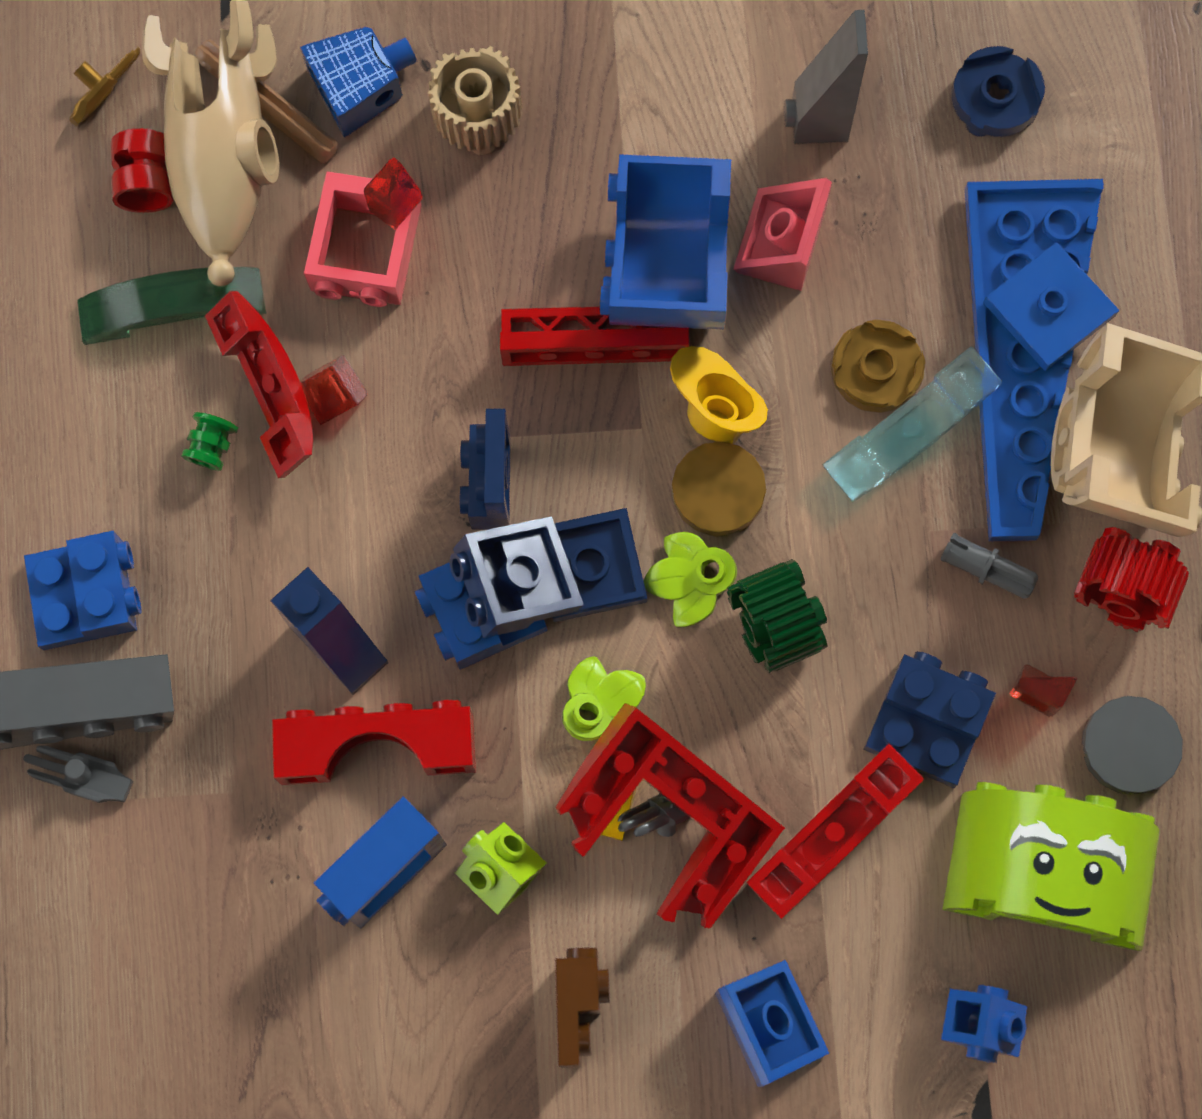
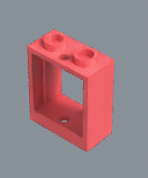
(332, 283)

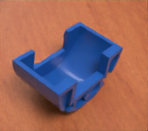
(668, 242)

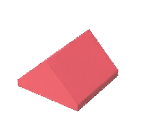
(783, 232)

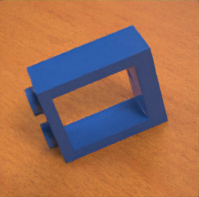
(378, 865)

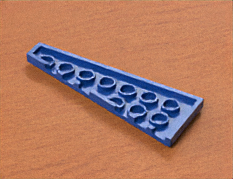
(1006, 231)

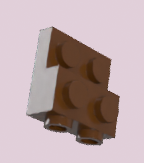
(578, 992)

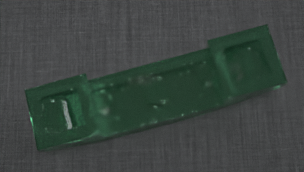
(160, 300)

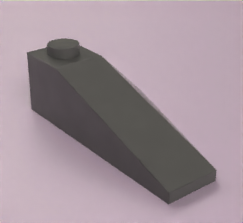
(830, 87)

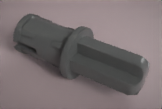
(989, 566)

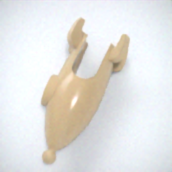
(219, 152)

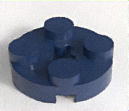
(990, 115)

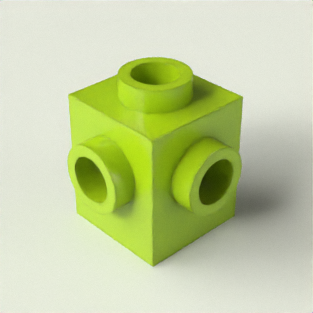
(499, 866)

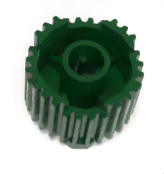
(778, 616)

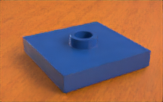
(1051, 306)

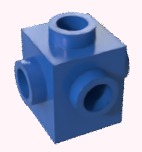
(984, 1023)

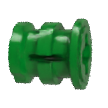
(208, 441)

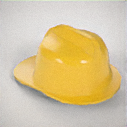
(718, 397)

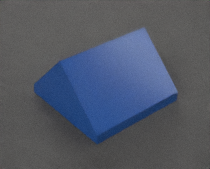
(771, 1023)

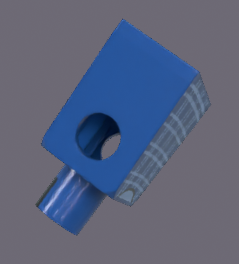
(357, 75)

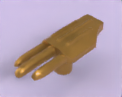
(98, 85)

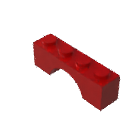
(312, 746)

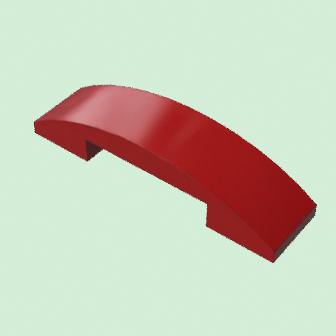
(273, 379)
(835, 831)

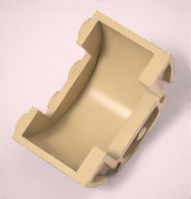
(1122, 431)

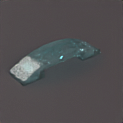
(913, 426)

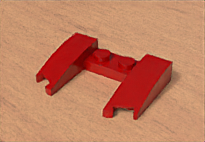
(736, 828)

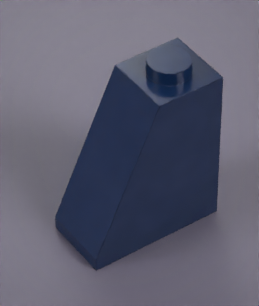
(329, 630)

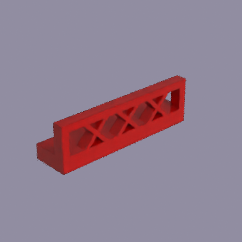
(583, 346)

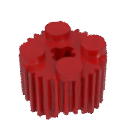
(1133, 580)

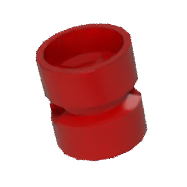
(141, 171)

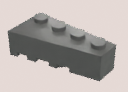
(84, 700)

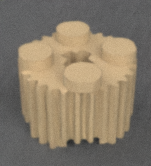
(475, 99)

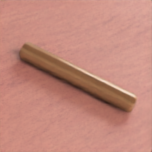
(278, 111)

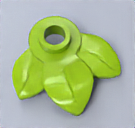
(683, 577)
(601, 694)

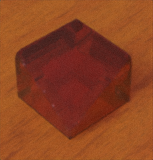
(392, 194)
(332, 389)
(1042, 691)

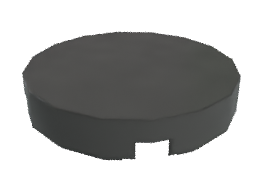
(1132, 745)

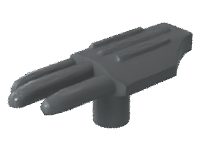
(85, 775)
(665, 824)

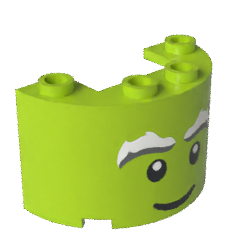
(1053, 862)

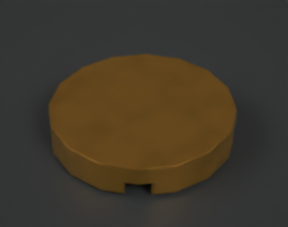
(877, 366)
(718, 488)

